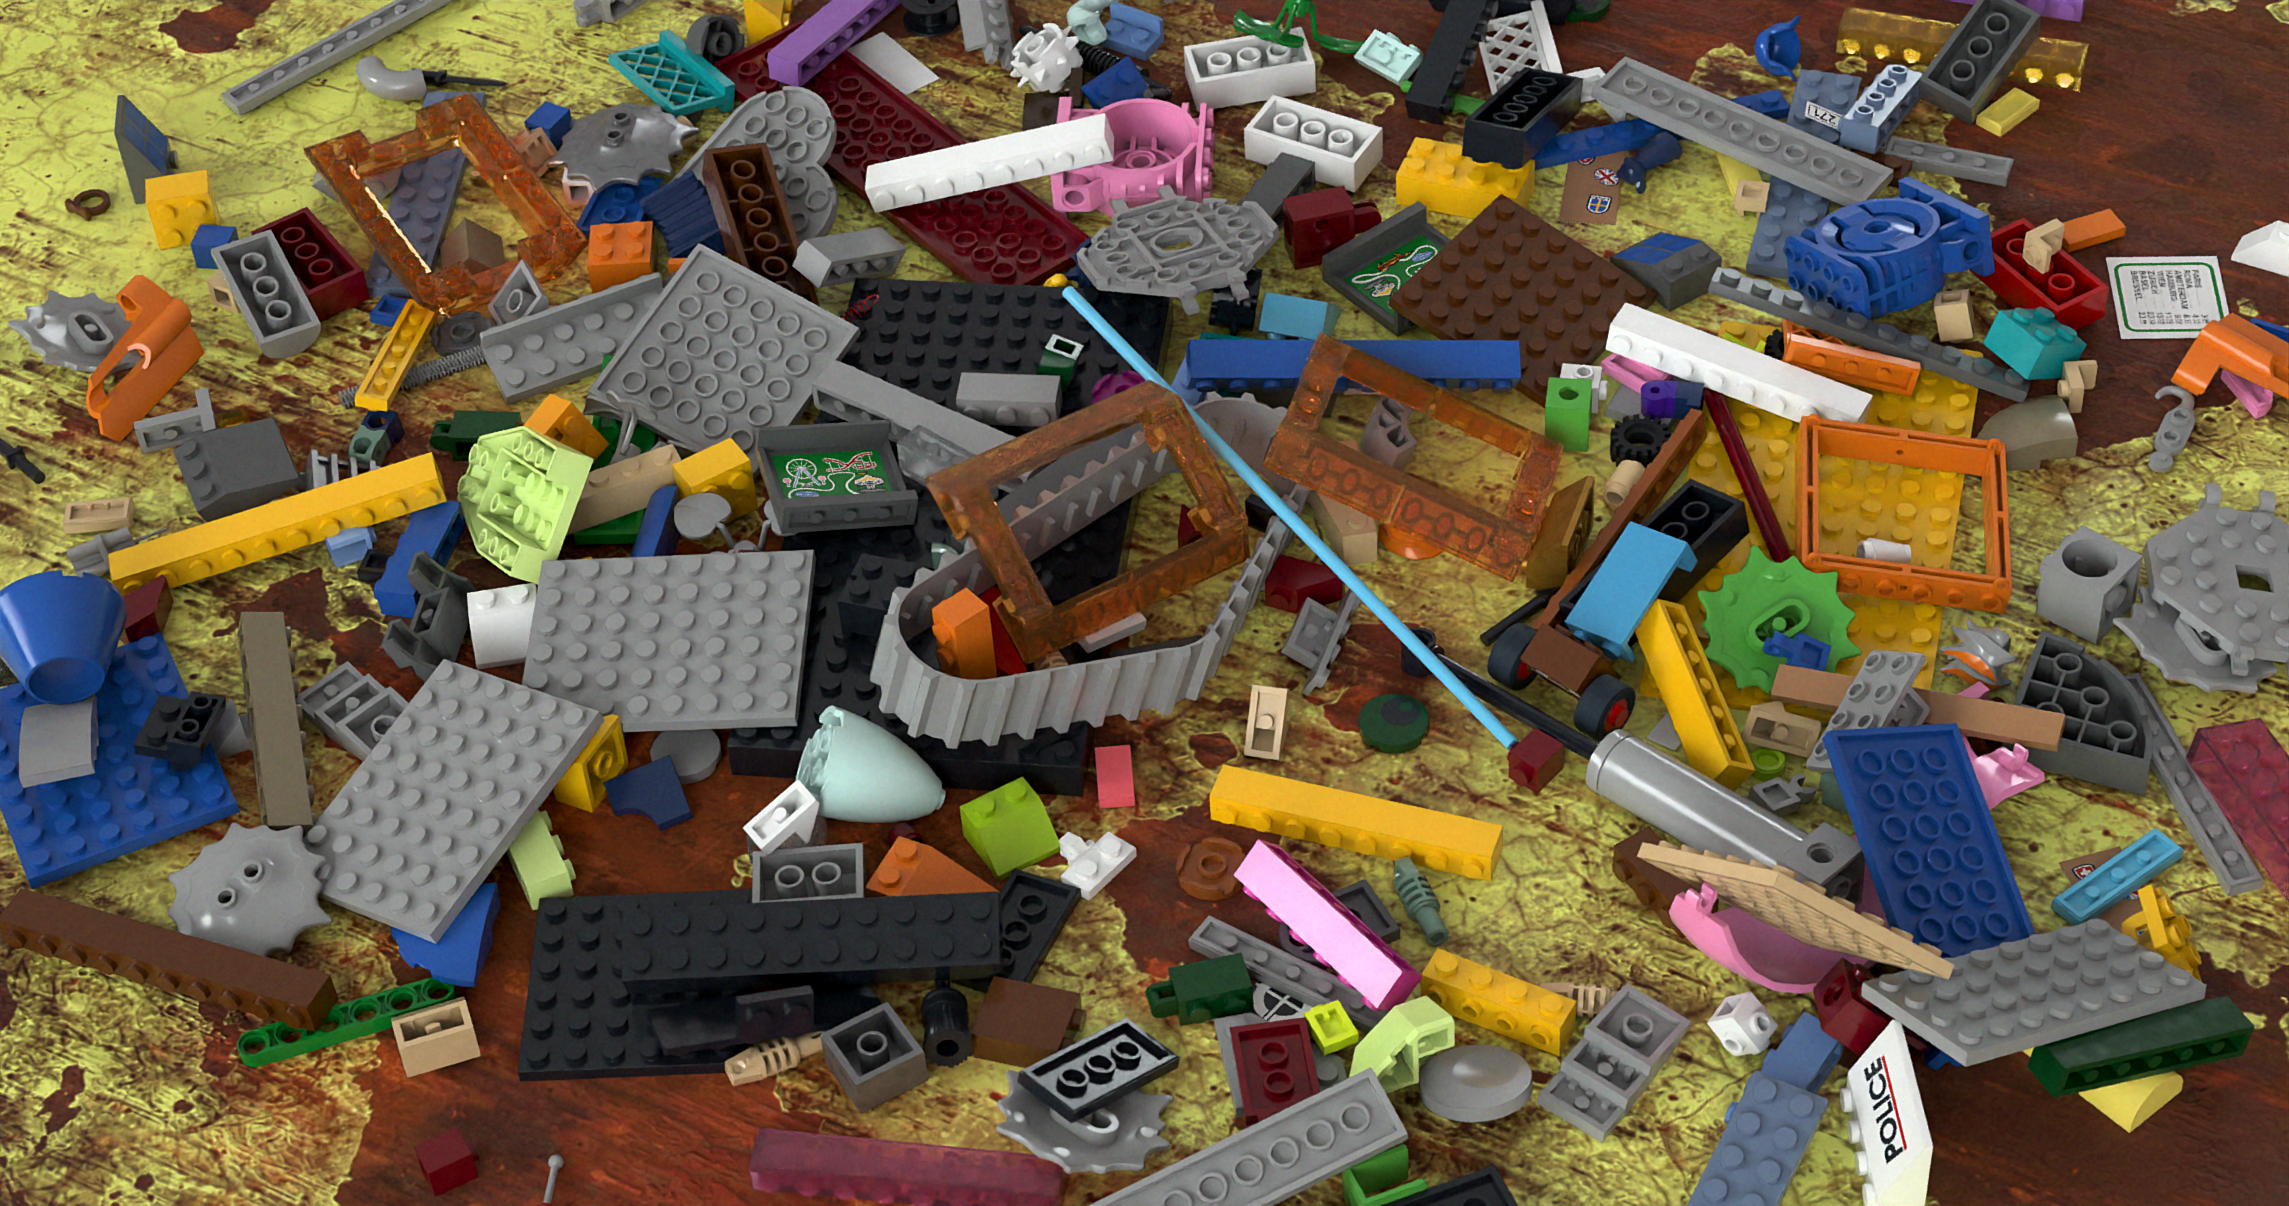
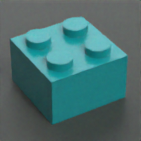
(2033, 342)

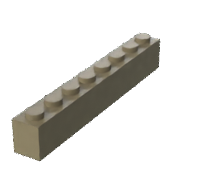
(275, 722)

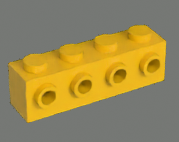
(1499, 1002)

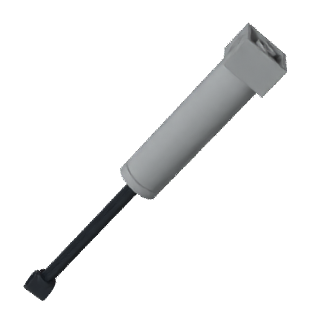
(1676, 795)

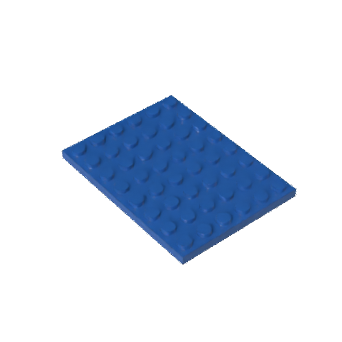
(129, 797)

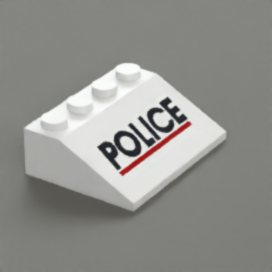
(1888, 1123)

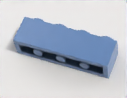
(1802, 1057)

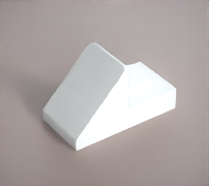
(788, 813)

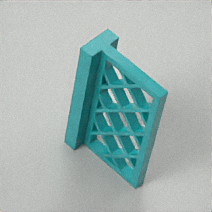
(685, 66)

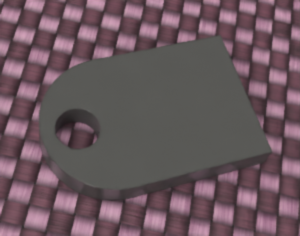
(1365, 905)

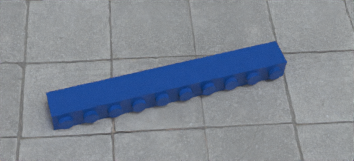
(1278, 363)

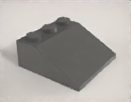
(236, 468)

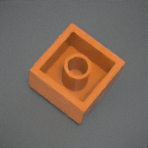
(620, 253)

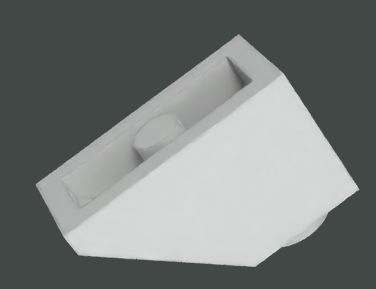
(2265, 248)

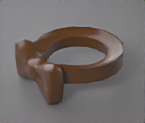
(85, 212)

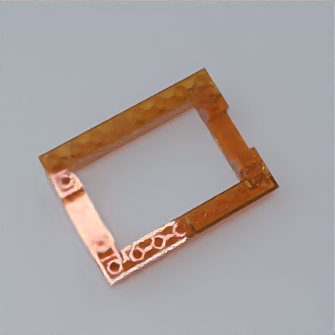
(452, 123)
(1396, 497)
(1023, 605)

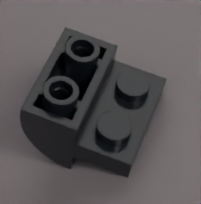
(180, 728)

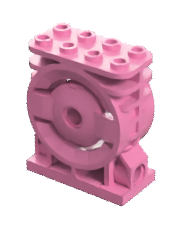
(1152, 148)

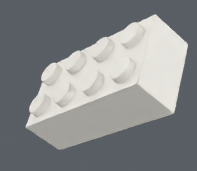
(1247, 71)
(1339, 145)

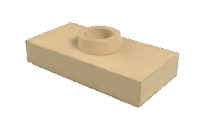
(98, 515)

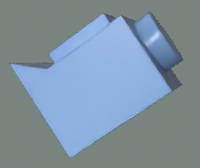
(350, 545)

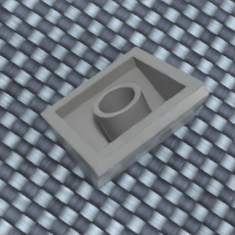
(518, 296)

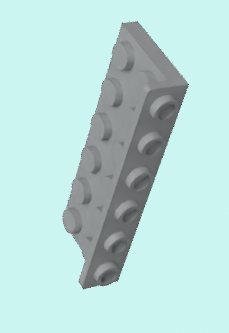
(566, 338)

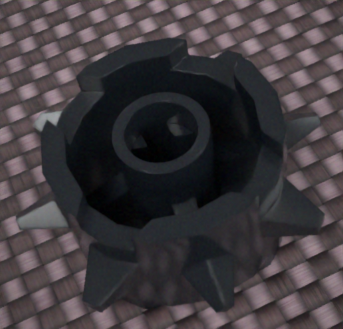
(1233, 313)

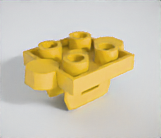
(2166, 930)

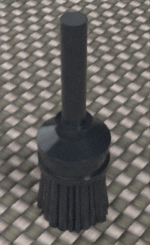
(946, 1026)

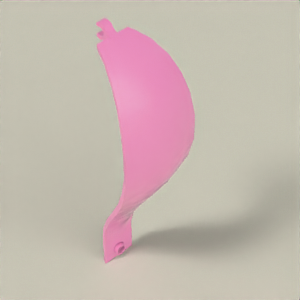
(1786, 964)

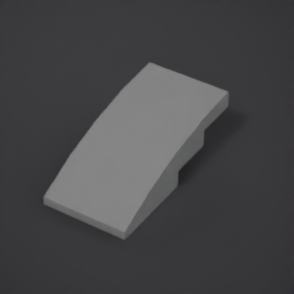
(351, 709)
(58, 742)
(1613, 1062)

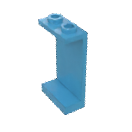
(1627, 588)

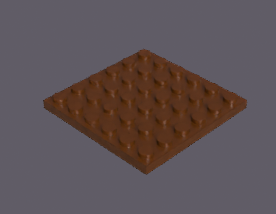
(1523, 283)

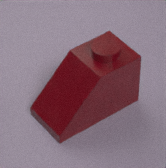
(1296, 579)
(147, 610)

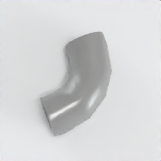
(390, 83)

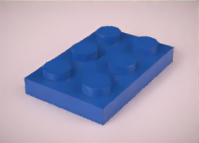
(618, 204)

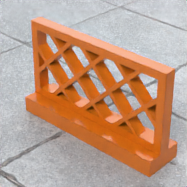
(1848, 364)

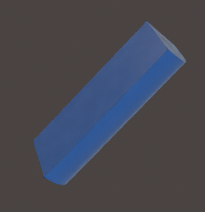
(658, 530)

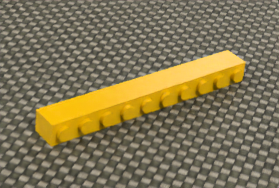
(280, 525)

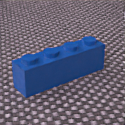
(430, 529)

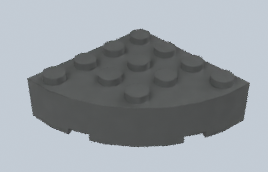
(2106, 719)

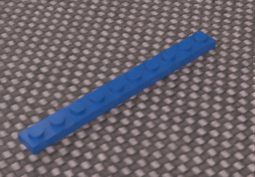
(1633, 133)

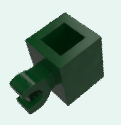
(1060, 359)

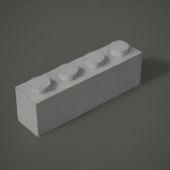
(848, 256)

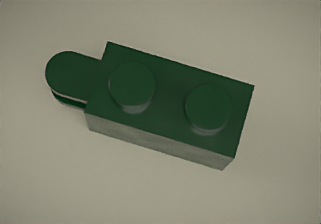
(467, 427)
(1203, 991)

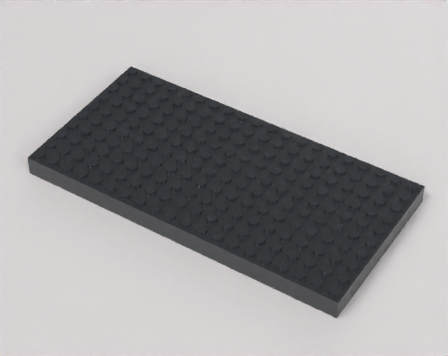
(922, 342)

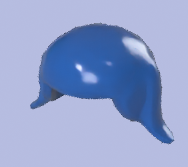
(1779, 48)

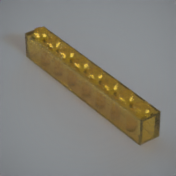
(1920, 40)

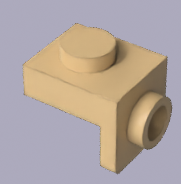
(2074, 380)

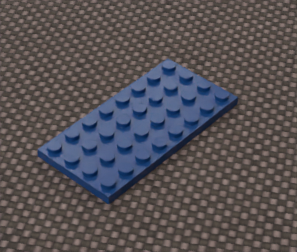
(1928, 836)

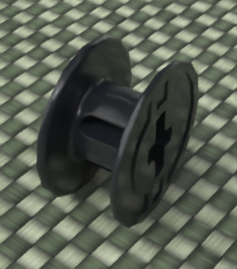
(930, 17)

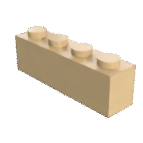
(623, 487)

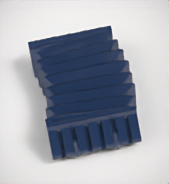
(684, 216)

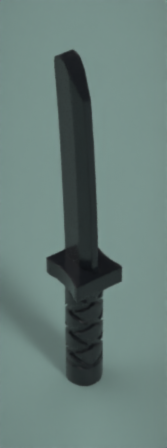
(16, 458)

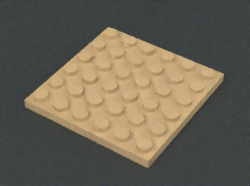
(1797, 908)

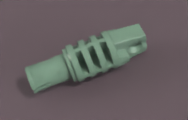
(1419, 901)

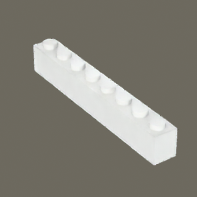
(990, 163)
(1732, 368)

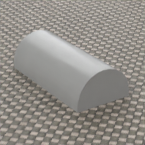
(268, 294)

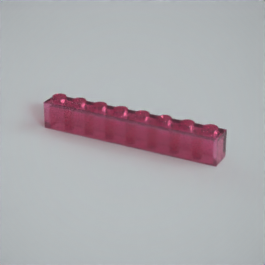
(902, 1171)

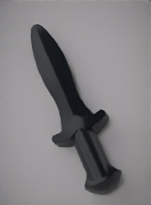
(442, 77)

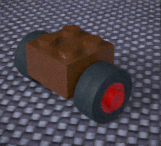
(1568, 665)

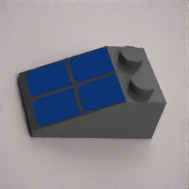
(142, 148)
(1671, 266)

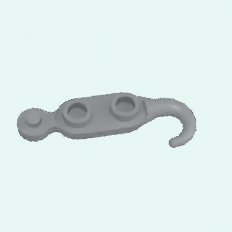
(2174, 429)

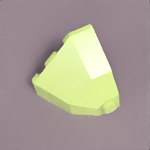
(1404, 1042)

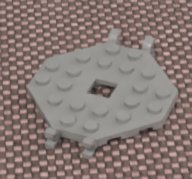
(1223, 248)
(2197, 572)

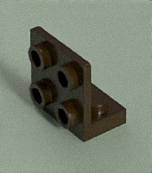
(1042, 108)

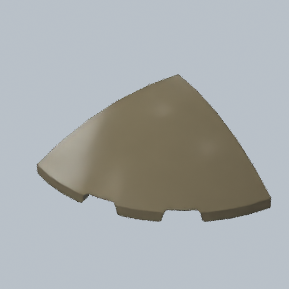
(2033, 432)

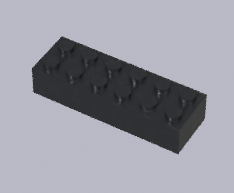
(1521, 117)
(1702, 518)

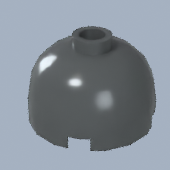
(715, 37)

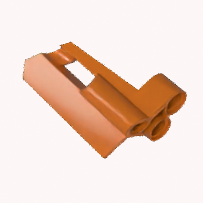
(169, 349)
(2238, 349)

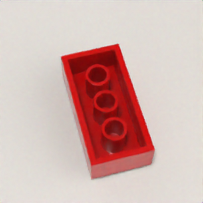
(2065, 290)

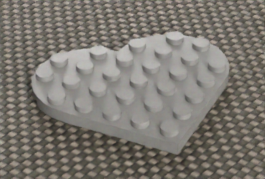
(800, 142)

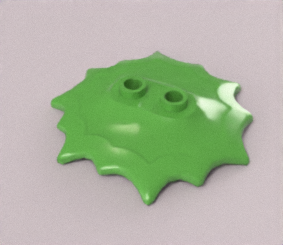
(1763, 601)

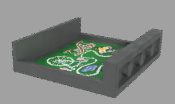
(1381, 262)
(833, 477)

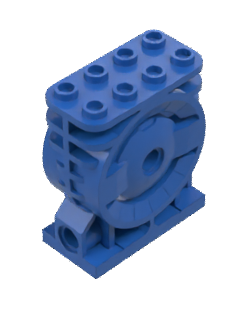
(1889, 251)

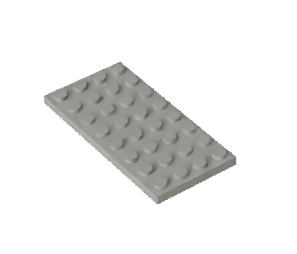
(2034, 992)

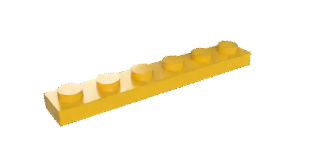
(395, 357)

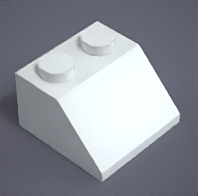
(501, 624)

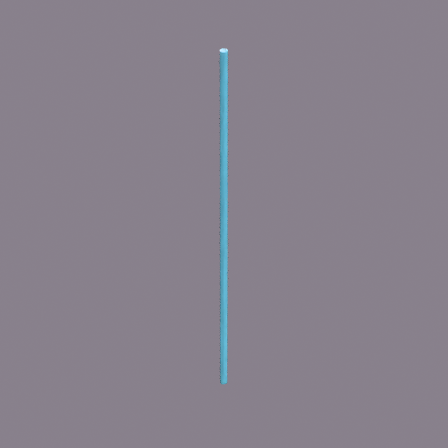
(1414, 644)

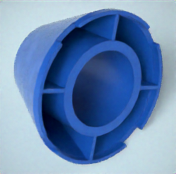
(60, 633)

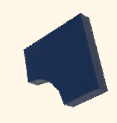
(651, 792)

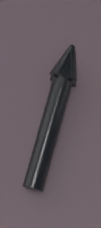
(1520, 615)

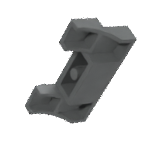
(437, 621)

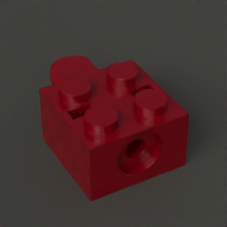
(1323, 222)
(1850, 1016)

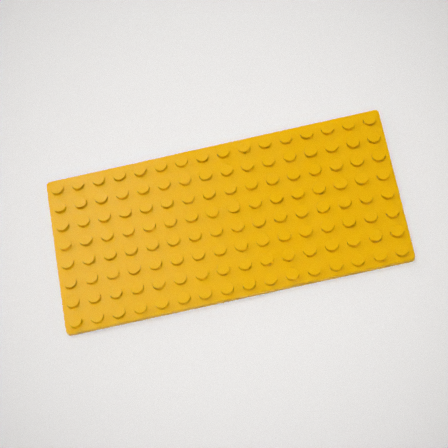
(1854, 503)

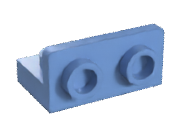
(1133, 31)

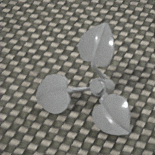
(615, 408)
(703, 512)

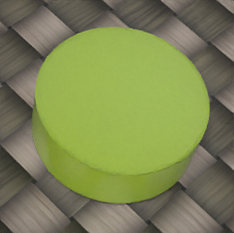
(1768, 763)

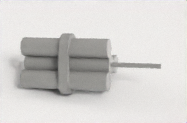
(93, 555)

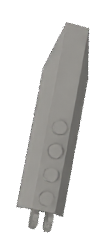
(988, 27)

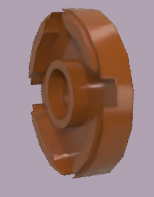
(1209, 869)

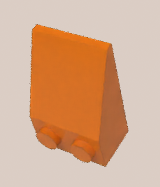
(921, 870)

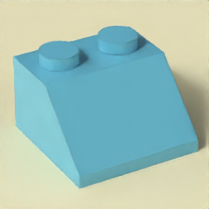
(1297, 317)

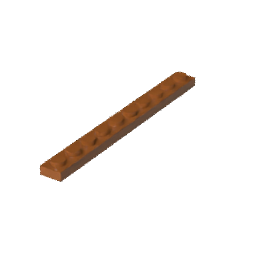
(1637, 506)

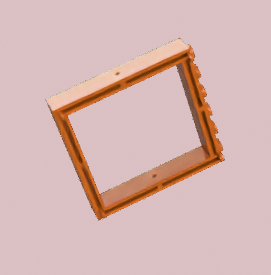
(1912, 449)

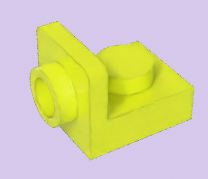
(1331, 1027)

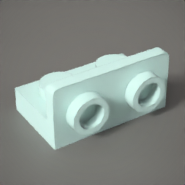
(1389, 57)

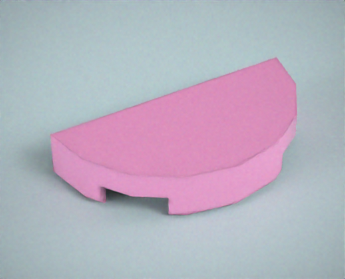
(2253, 397)

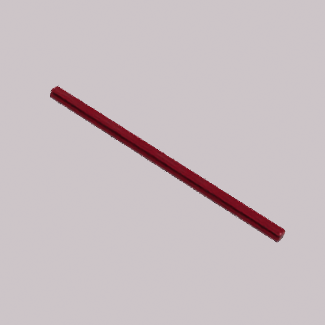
(1747, 476)

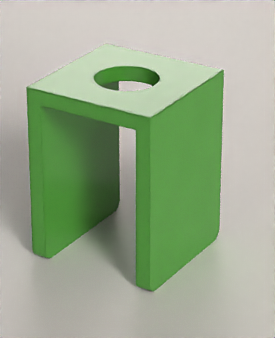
(1569, 412)
(1377, 1173)

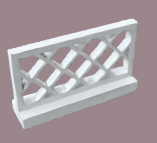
(1541, 49)

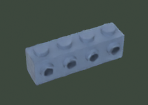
(1880, 109)

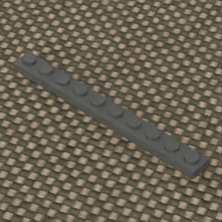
(1869, 334)

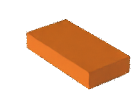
(2092, 230)

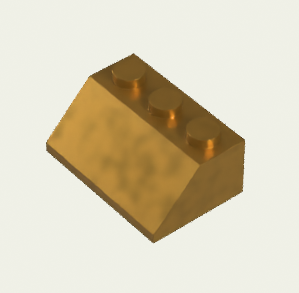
(1561, 536)

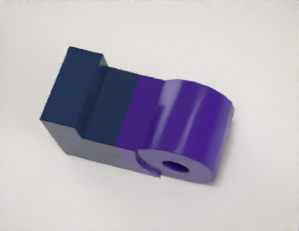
(1671, 398)

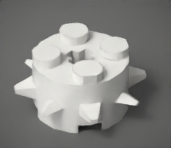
(1046, 58)

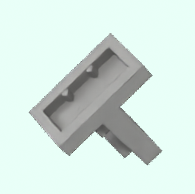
(177, 427)

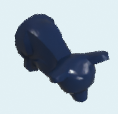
(1658, 150)

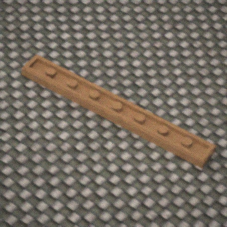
(1973, 716)

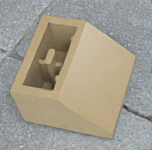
(435, 1037)

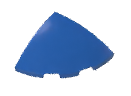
(464, 945)

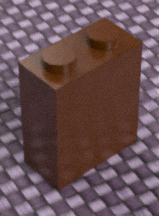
(1025, 1022)

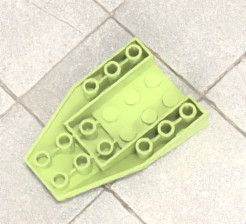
(521, 498)

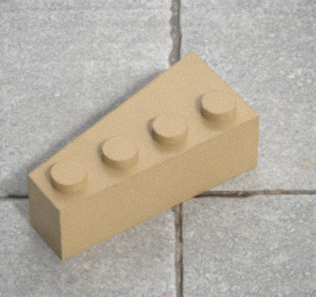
(1348, 530)

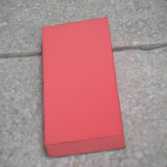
(1114, 776)

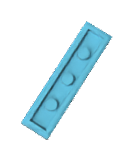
(2117, 878)

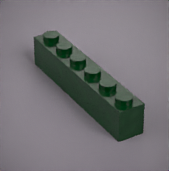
(2143, 1047)

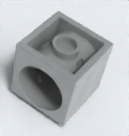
(2088, 584)

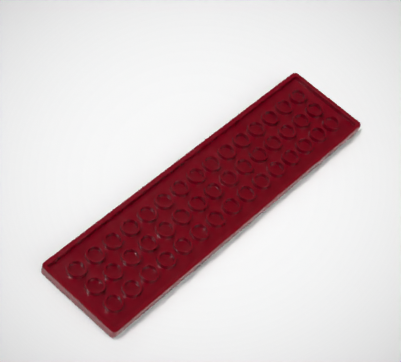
(979, 235)

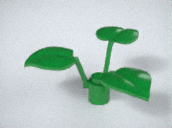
(1273, 33)

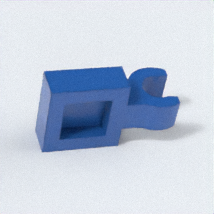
(1801, 650)

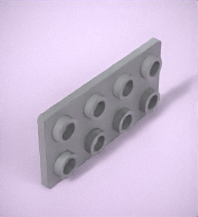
(1877, 699)

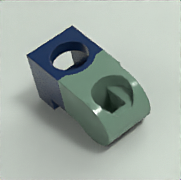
(375, 438)

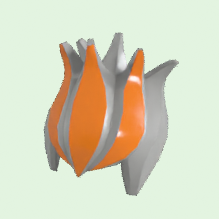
(1979, 656)

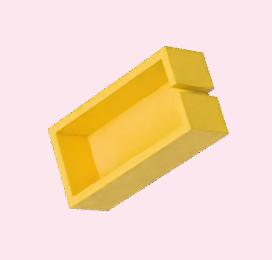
(1454, 183)

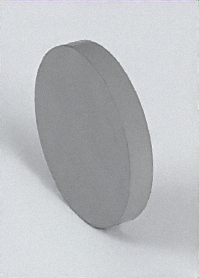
(1475, 1083)

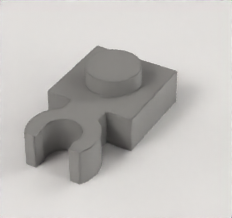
(1782, 797)

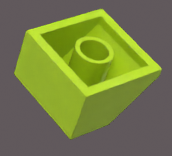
(1009, 828)

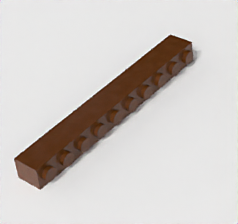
(168, 960)

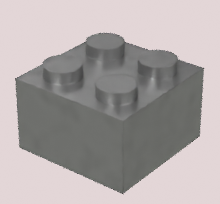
(874, 1057)

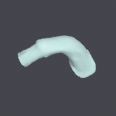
(1086, 22)

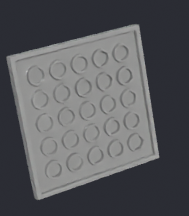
(725, 355)

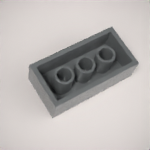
(1979, 57)

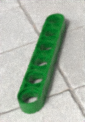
(349, 1026)

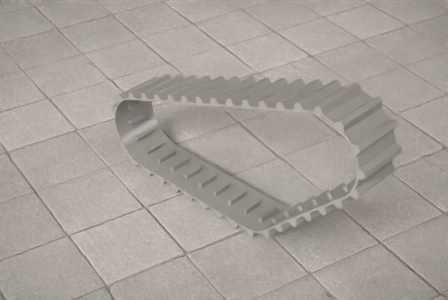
(1090, 690)

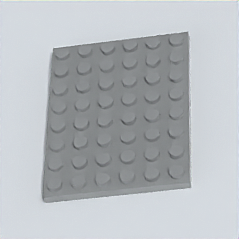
(675, 638)
(444, 797)

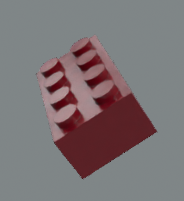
(319, 263)

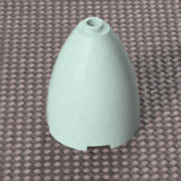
(866, 772)

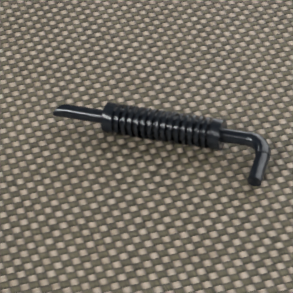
(1098, 60)

